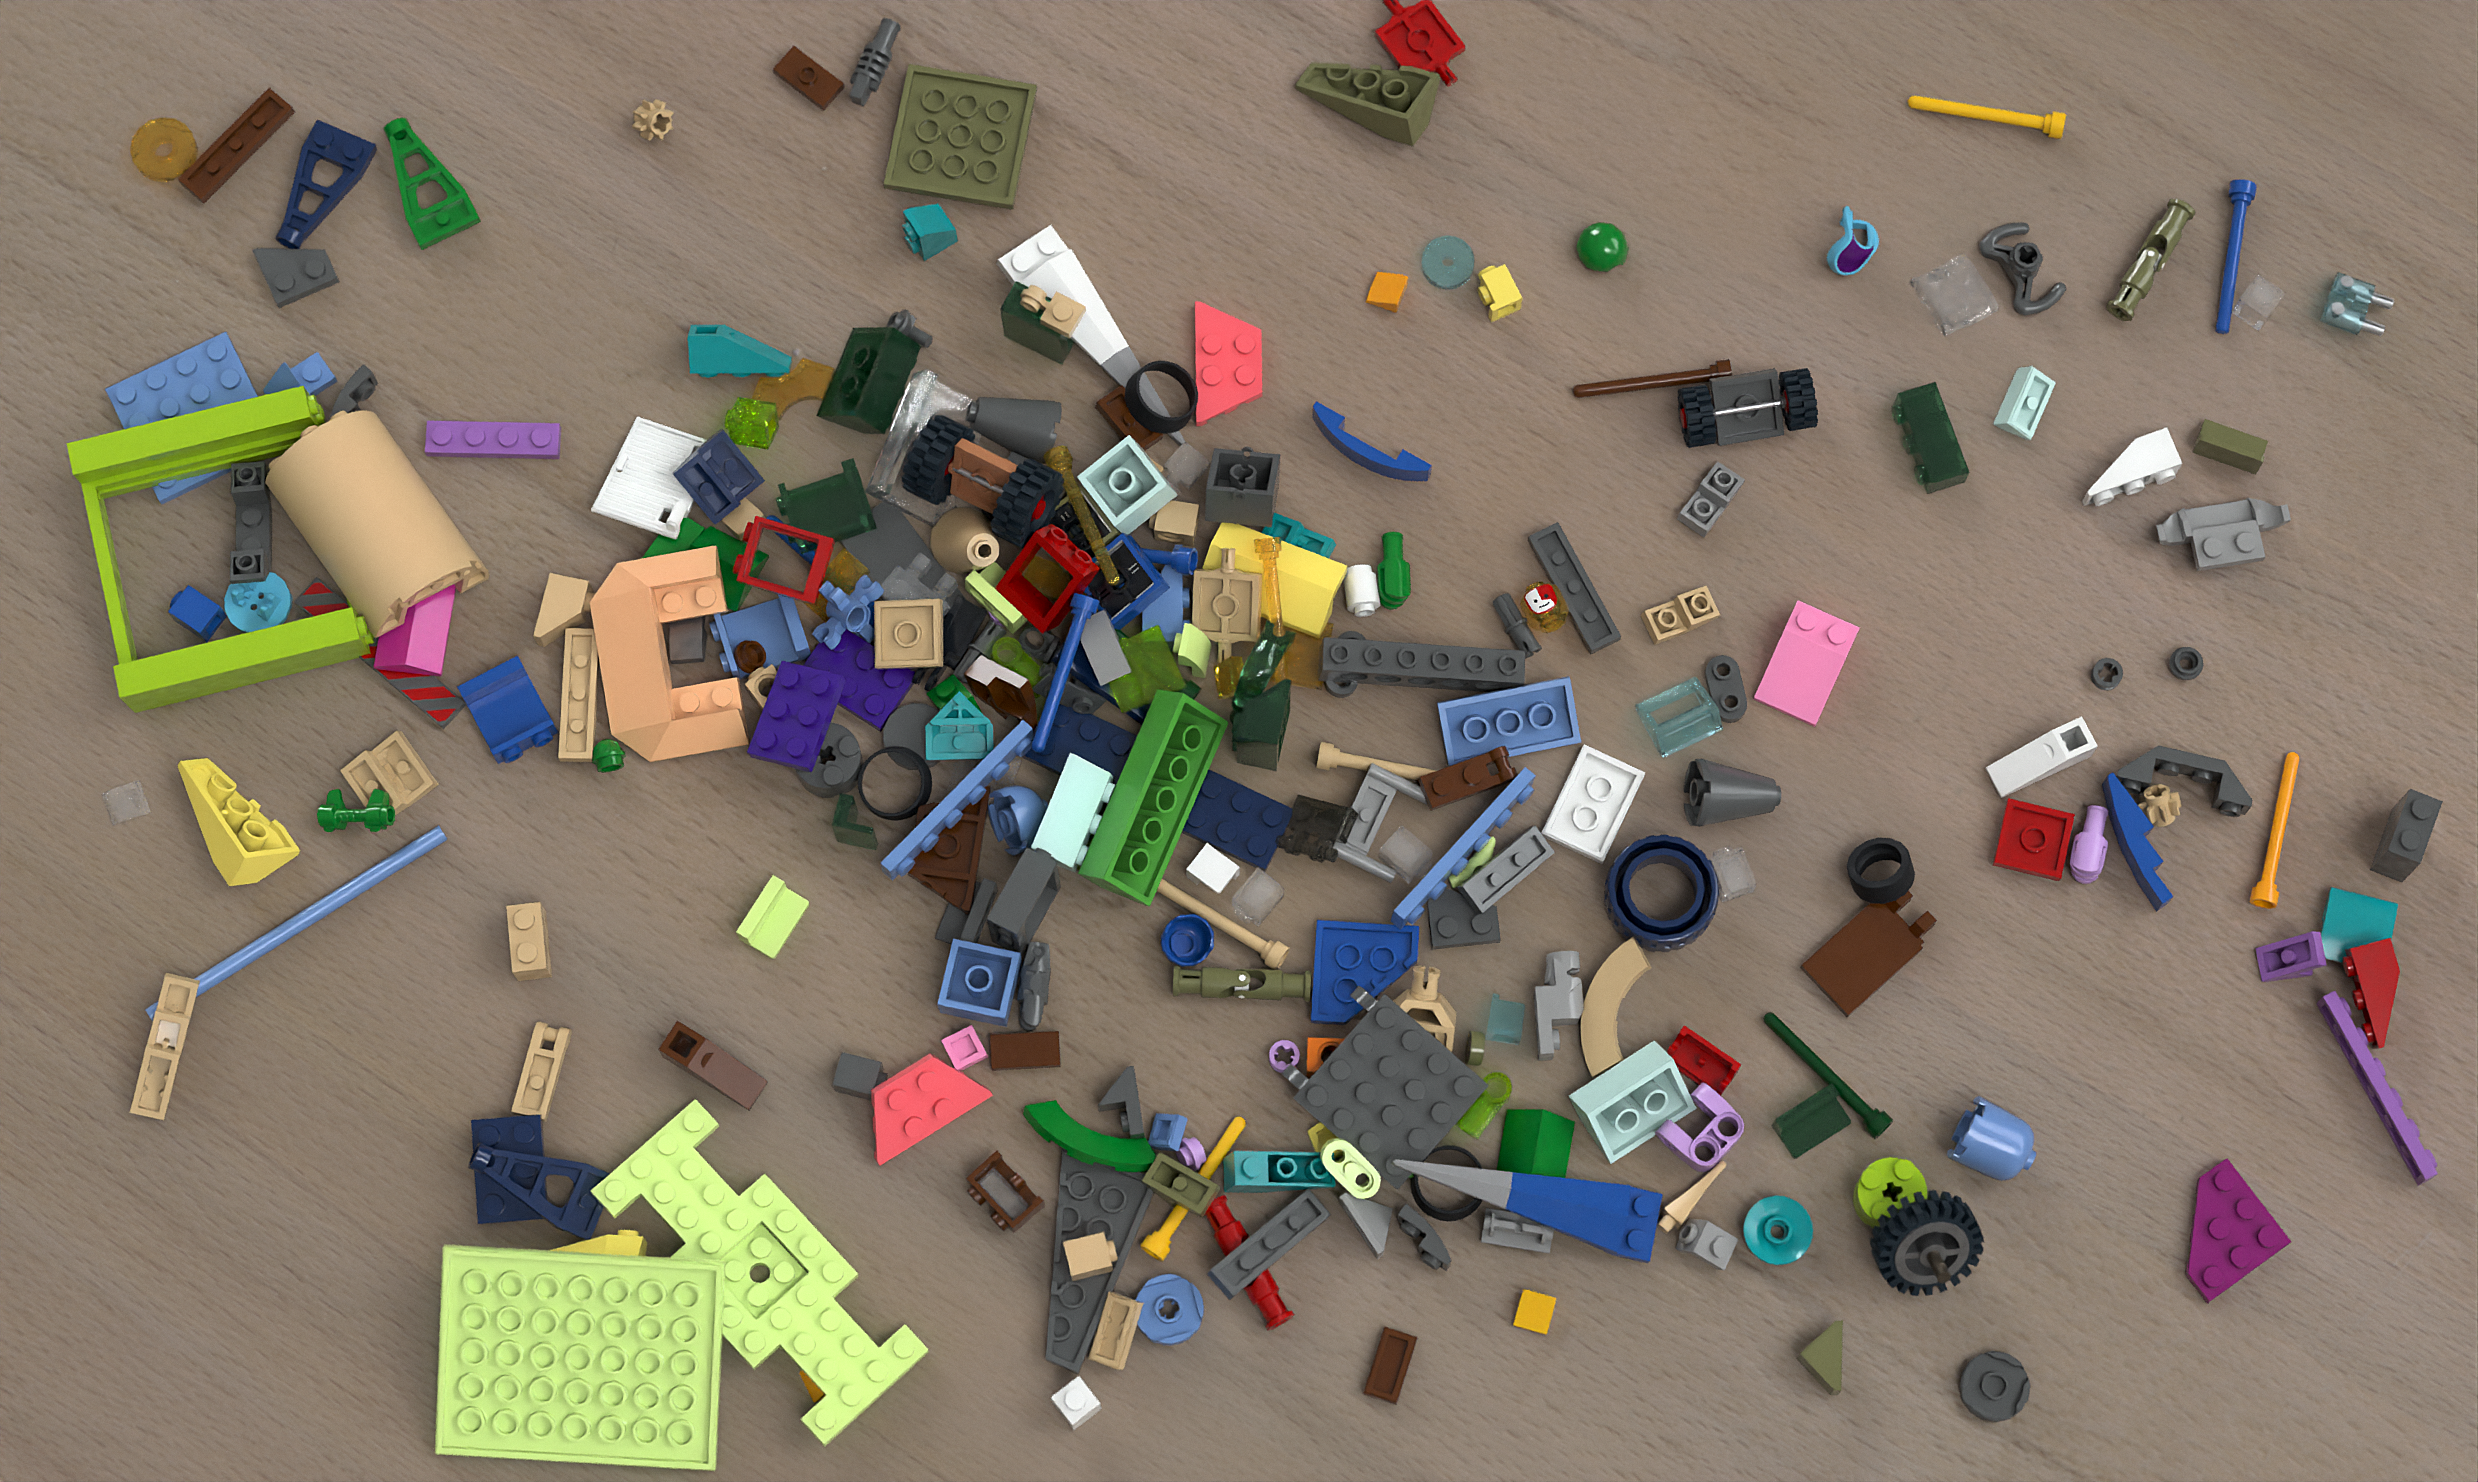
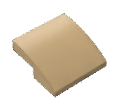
(390, 768)

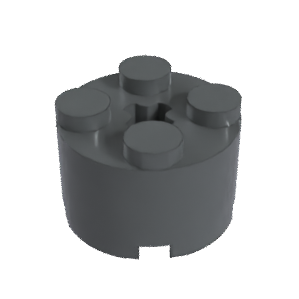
(834, 776)

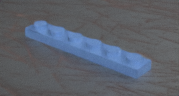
(949, 810)
(1455, 859)

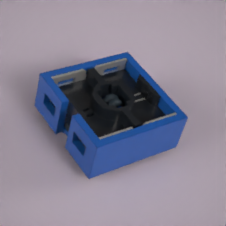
(1138, 584)

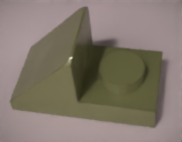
(1180, 1185)

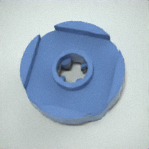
(1185, 1321)

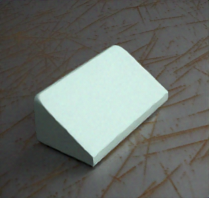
(2024, 402)

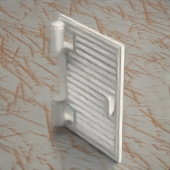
(646, 480)

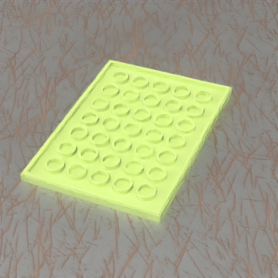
(579, 1357)

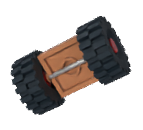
(950, 463)

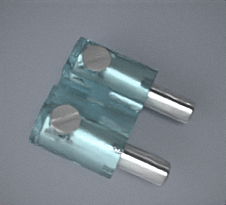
(2349, 304)

